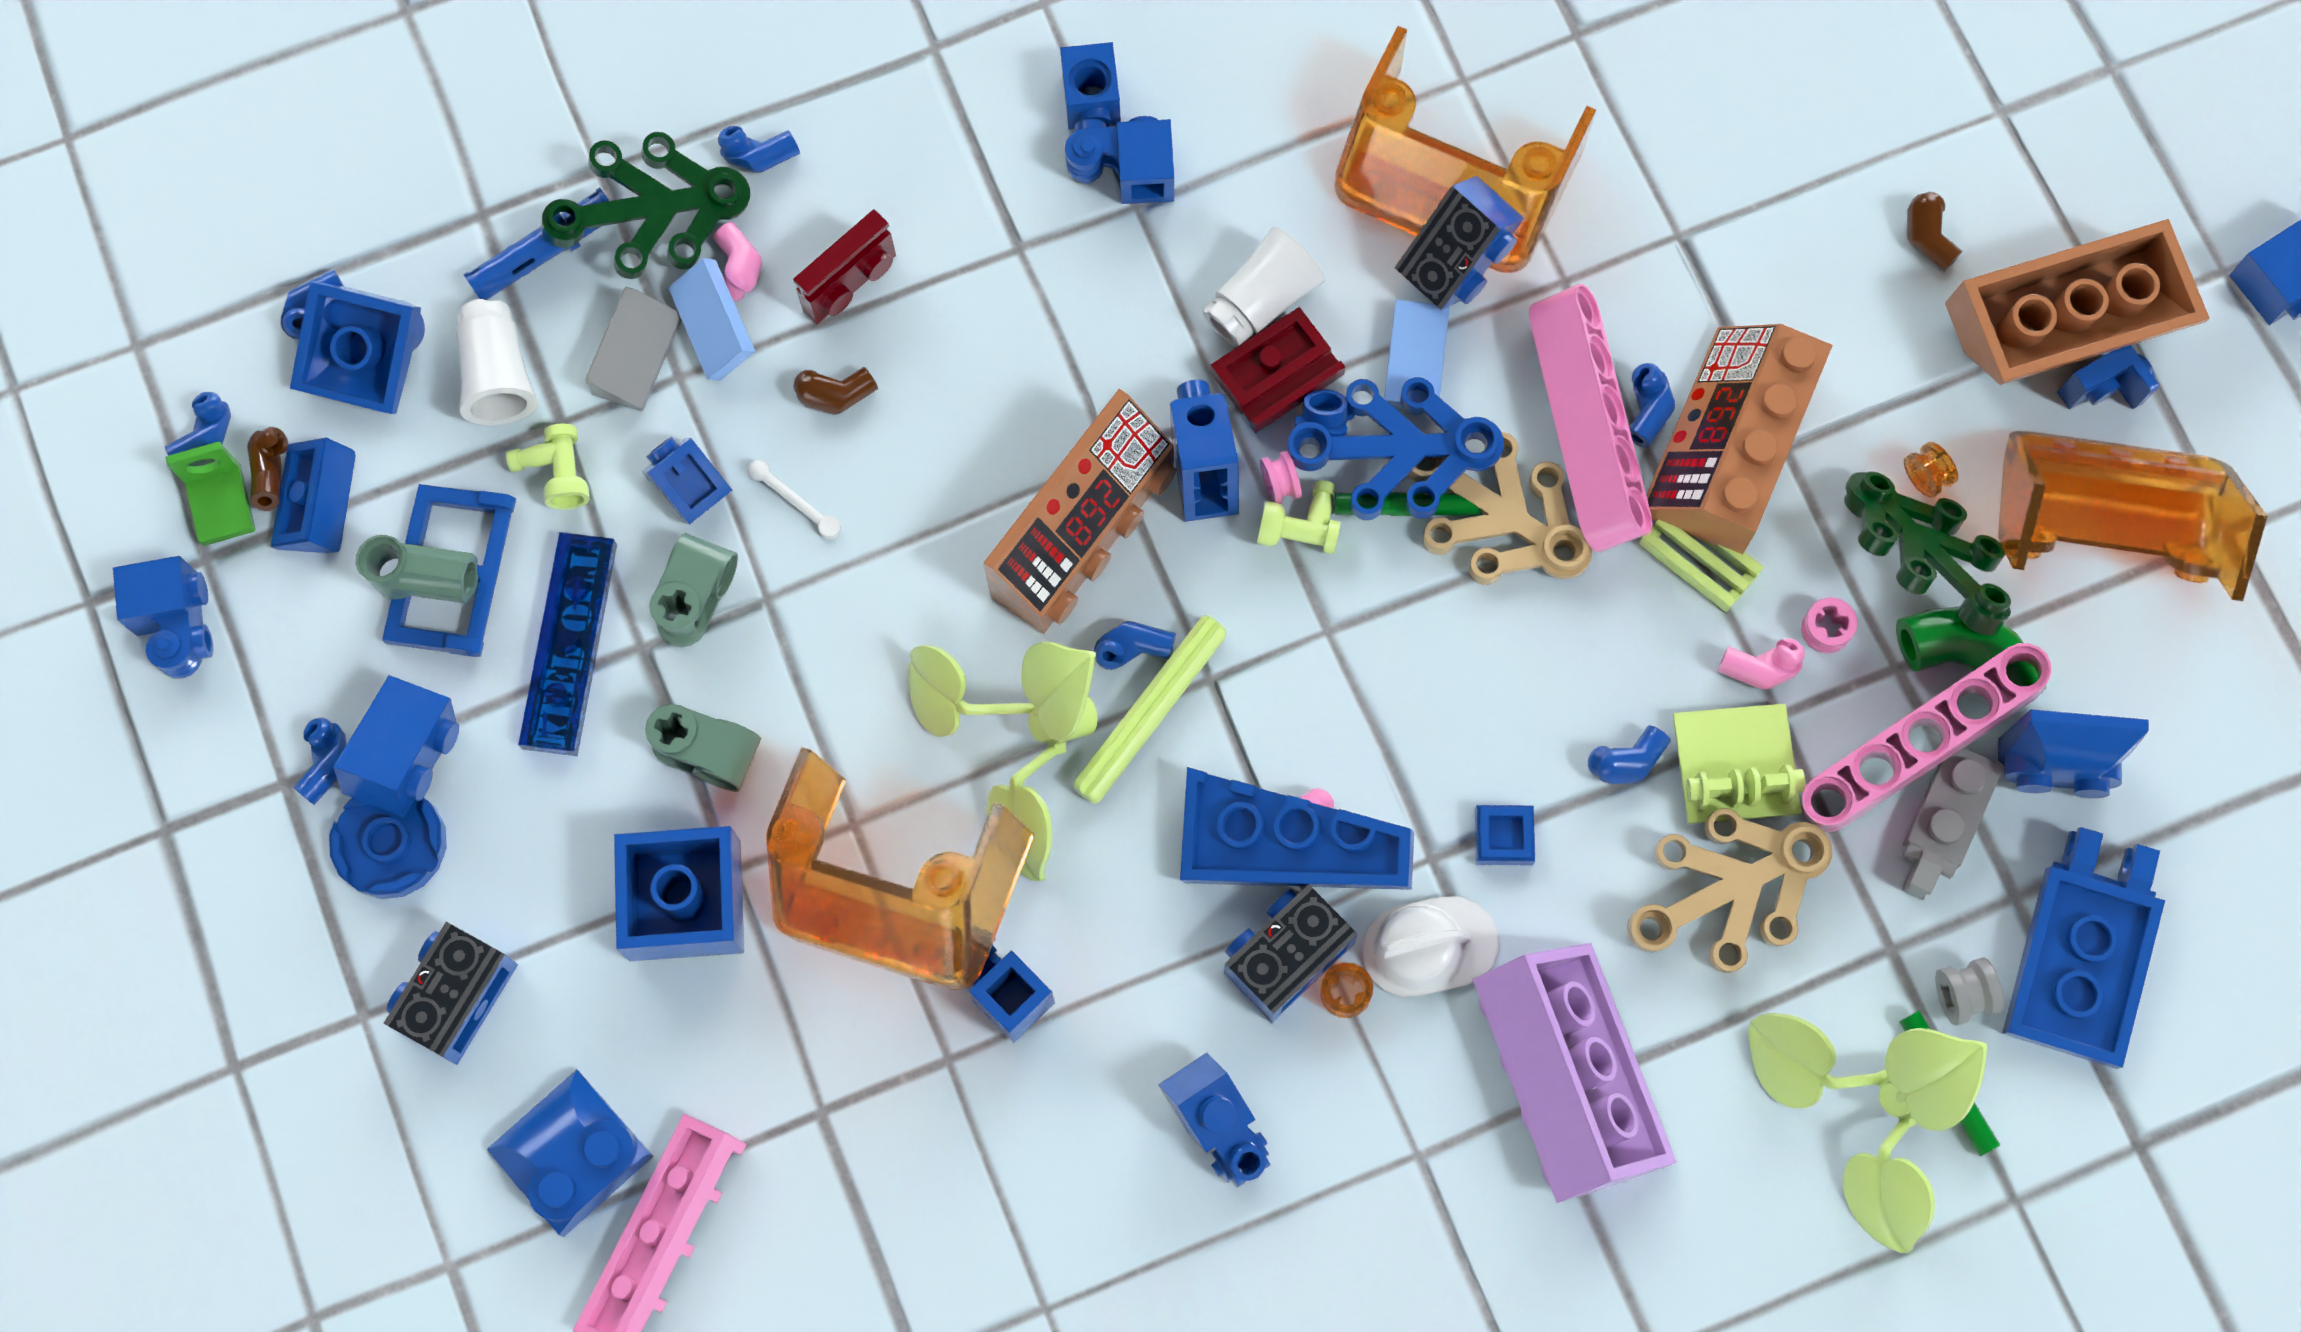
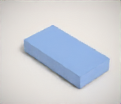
(711, 319)
(1415, 349)

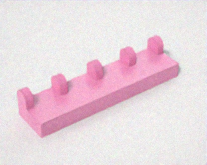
(659, 1229)

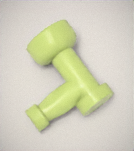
(566, 488)
(1315, 530)

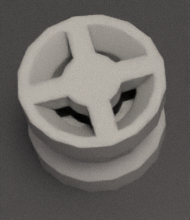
(1969, 991)

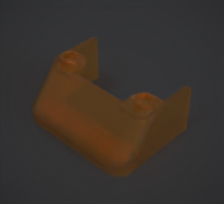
(1406, 174)
(2131, 501)
(926, 932)

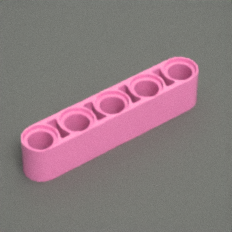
(1590, 418)
(1938, 713)

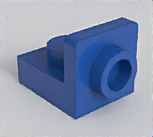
(2114, 371)
(685, 478)

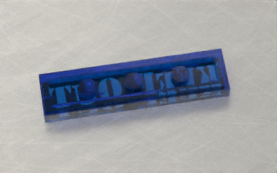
(568, 644)

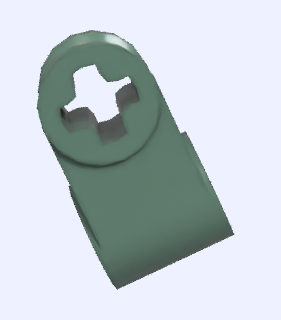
(693, 580)
(711, 749)

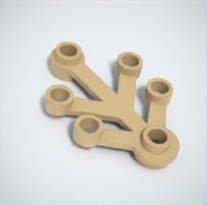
(1508, 516)
(1738, 883)

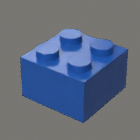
(678, 893)

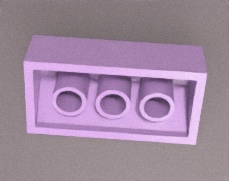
(1573, 1071)

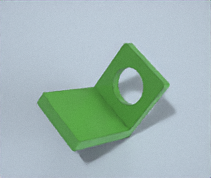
(214, 493)

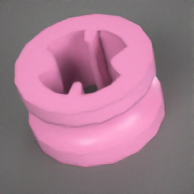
(1280, 478)
(1818, 637)

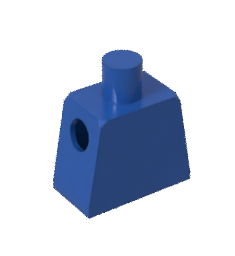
(1204, 452)

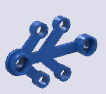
(1404, 446)

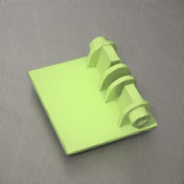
(1738, 763)

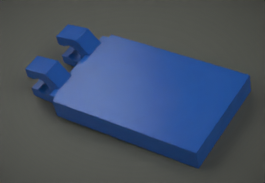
(2087, 953)

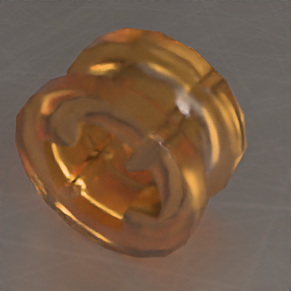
(1931, 469)
(1331, 981)

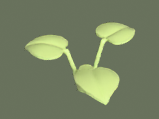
(1060, 710)
(1925, 1082)

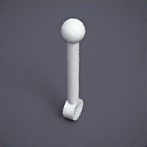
(828, 525)

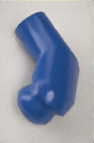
(296, 300)
(1654, 401)
(209, 426)
(1130, 641)
(326, 744)
(1629, 764)

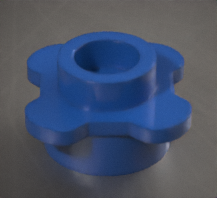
(1327, 409)

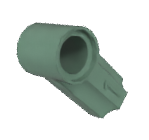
(419, 571)

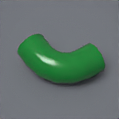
(1942, 637)

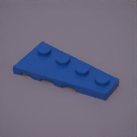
(1281, 840)

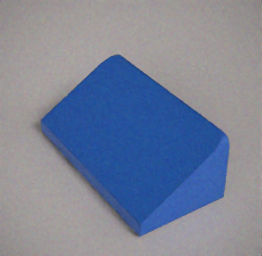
(313, 496)

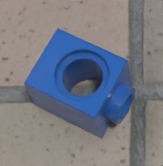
(1090, 67)

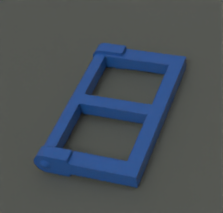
(471, 644)

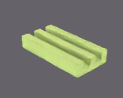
(1695, 577)

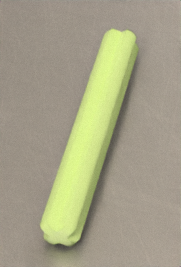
(1149, 709)

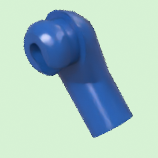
(754, 155)

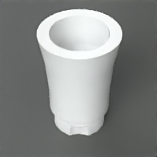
(1263, 288)
(492, 366)

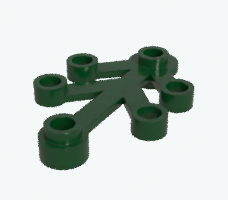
(654, 204)
(1926, 549)

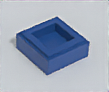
(1504, 835)

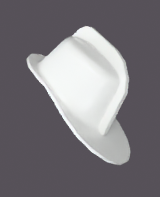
(1430, 946)

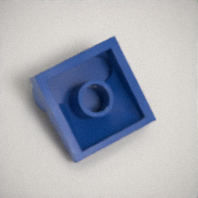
(356, 346)
(2069, 751)
(569, 1153)

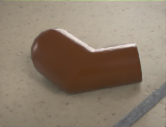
(1925, 230)
(831, 394)
(265, 467)

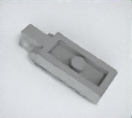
(1948, 818)

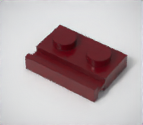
(845, 266)
(1277, 369)

